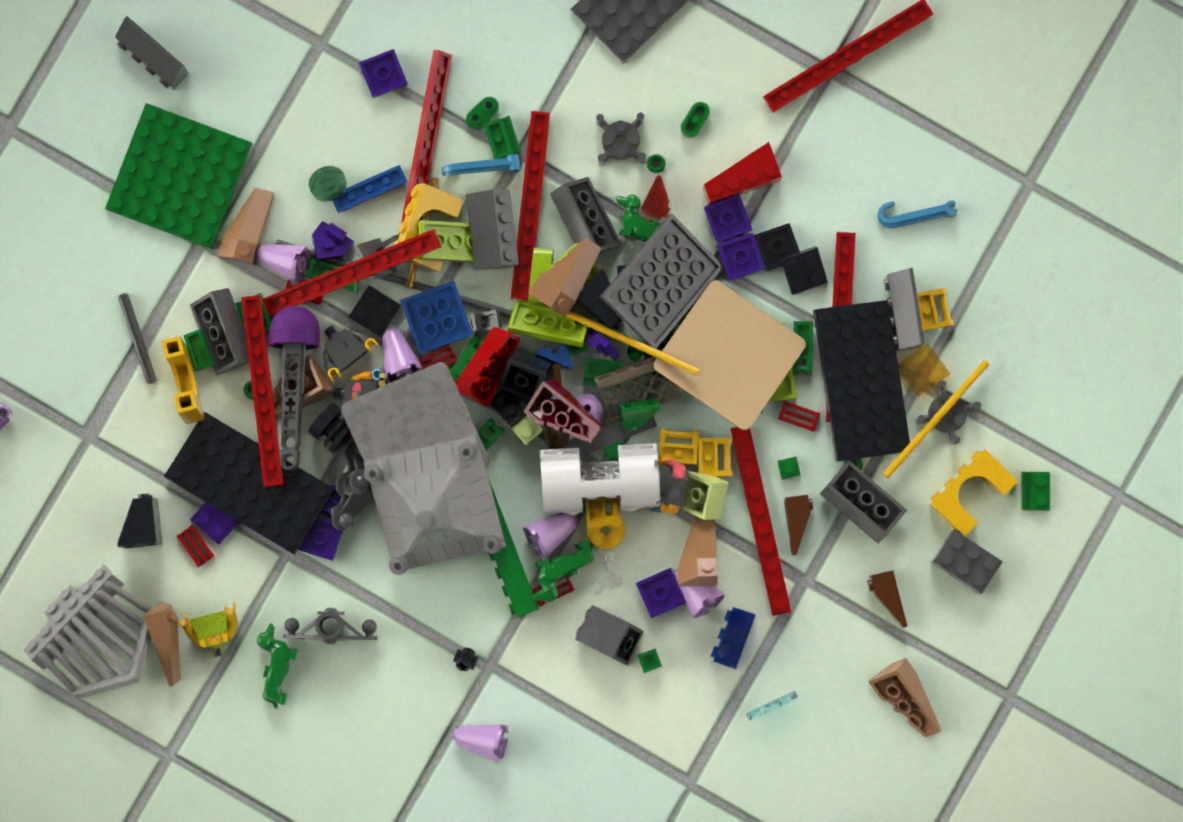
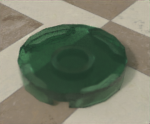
(327, 183)

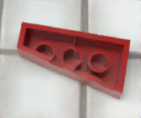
(746, 175)
(485, 370)

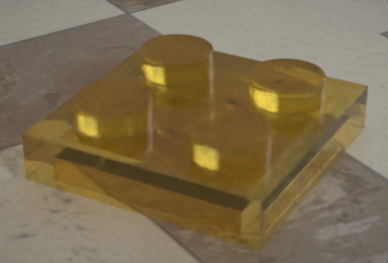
(923, 369)

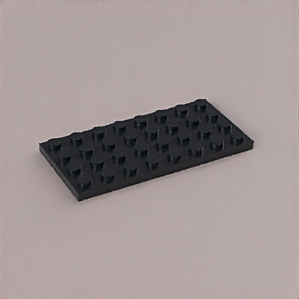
(861, 380)
(227, 474)

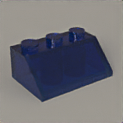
(733, 637)

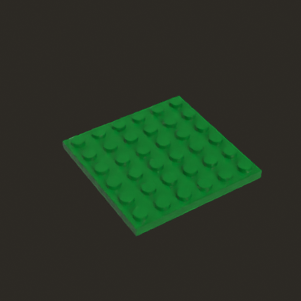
(178, 176)

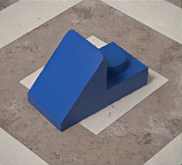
(562, 356)

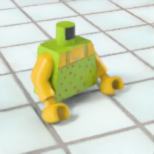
(211, 629)

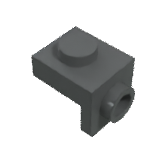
(486, 320)

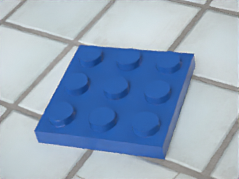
(436, 317)

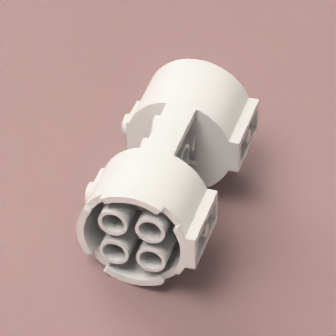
(632, 477)

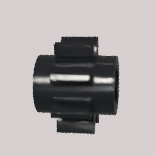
(465, 659)

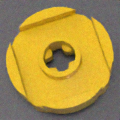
(609, 541)

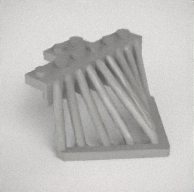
(71, 615)

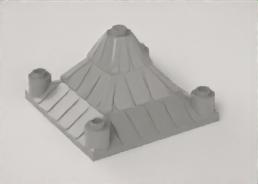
(435, 504)

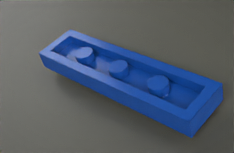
(370, 188)

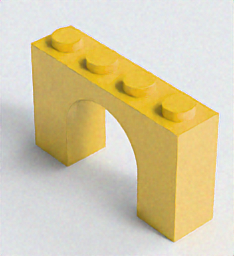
(426, 199)
(188, 398)
(983, 467)

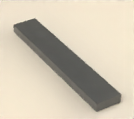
(607, 435)

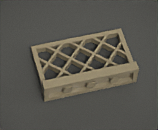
(629, 373)

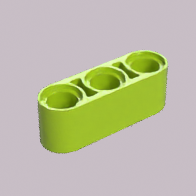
(541, 262)

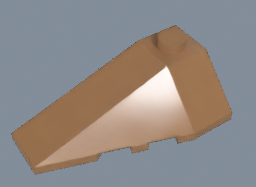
(247, 228)
(566, 278)
(315, 386)
(699, 555)
(163, 630)
(903, 689)

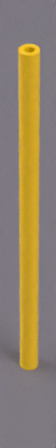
(634, 343)
(936, 418)

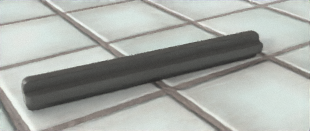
(137, 338)

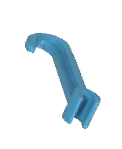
(510, 163)
(916, 216)

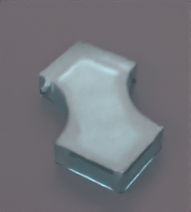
(771, 705)

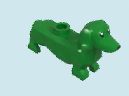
(632, 221)
(559, 567)
(278, 666)

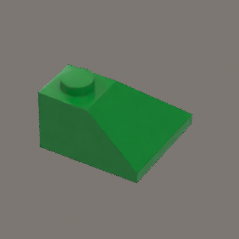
(637, 413)

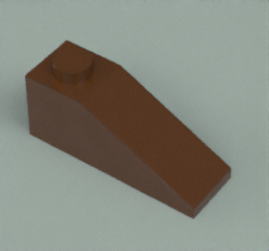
(797, 515)
(887, 593)

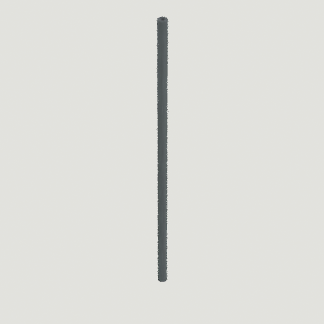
(418, 286)

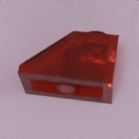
(657, 201)

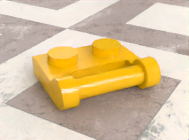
(928, 309)
(679, 452)
(709, 456)
(596, 512)

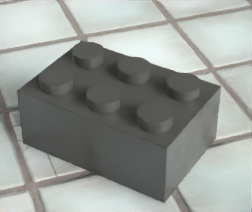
(966, 561)

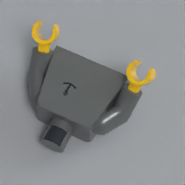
(345, 349)

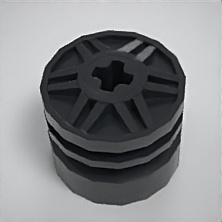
(332, 427)

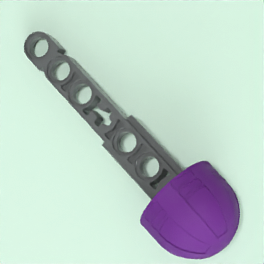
(295, 332)

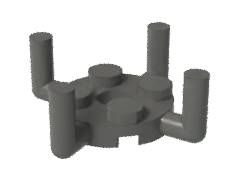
(617, 129)
(959, 413)

